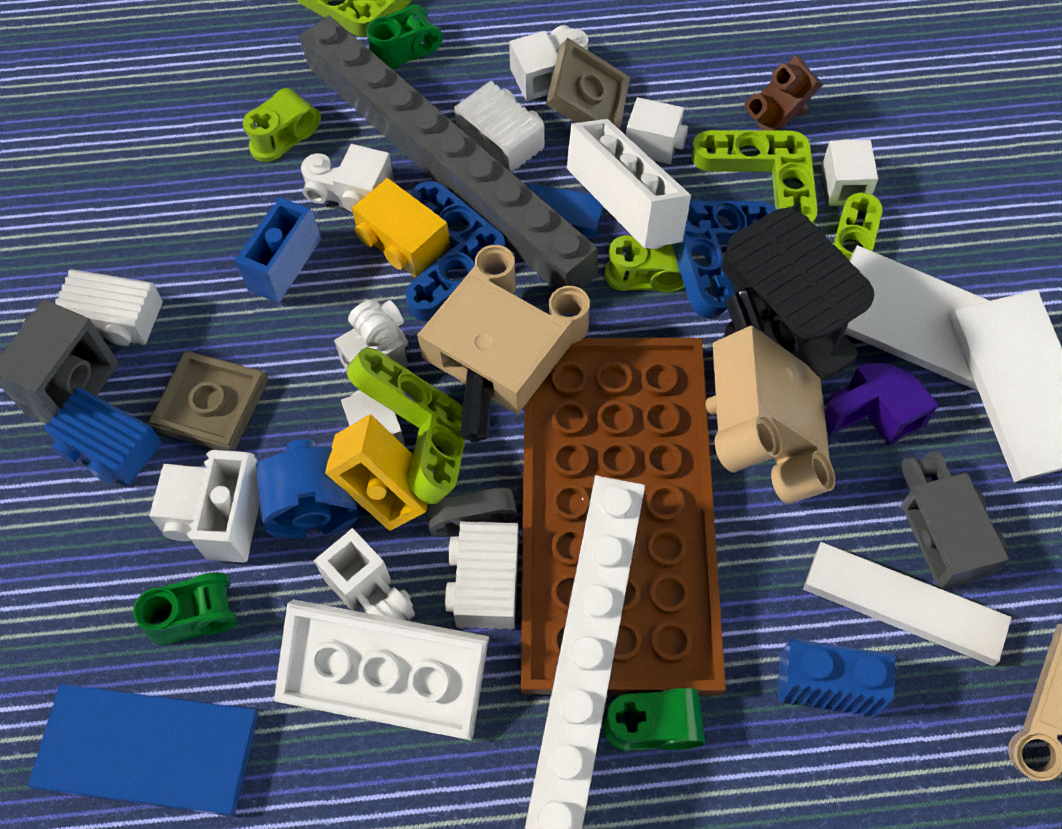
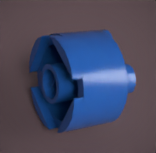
(300, 495)

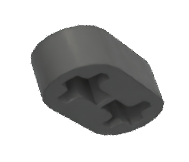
(488, 505)

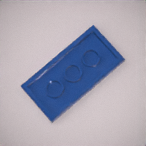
(145, 750)

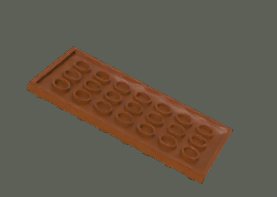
(637, 418)

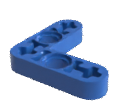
(705, 240)
(464, 245)

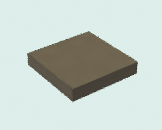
(587, 86)
(208, 402)

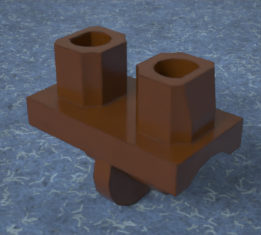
(784, 96)

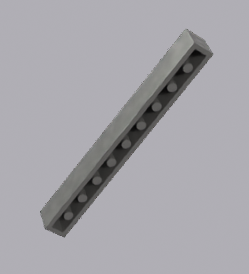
(450, 156)

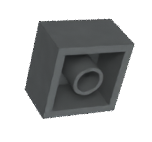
(52, 358)

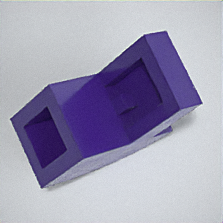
(887, 396)

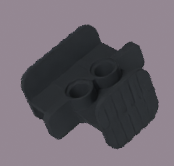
(799, 287)

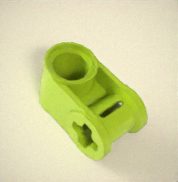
(281, 119)
(647, 267)

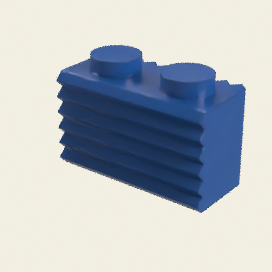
(278, 249)
(102, 436)
(836, 677)

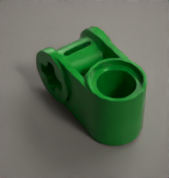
(399, 36)
(190, 608)
(665, 720)

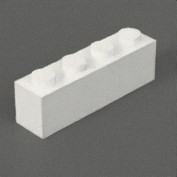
(628, 183)

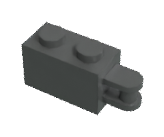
(951, 523)

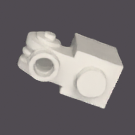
(535, 58)
(351, 181)
(374, 328)
(362, 578)

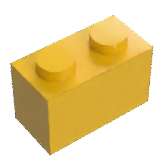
(400, 228)
(375, 472)

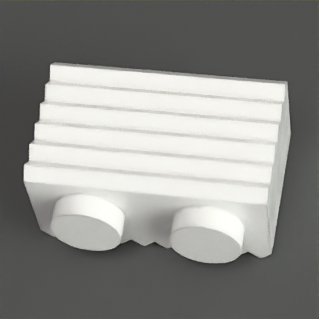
(501, 125)
(117, 306)
(226, 506)
(484, 575)

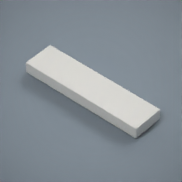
(908, 604)

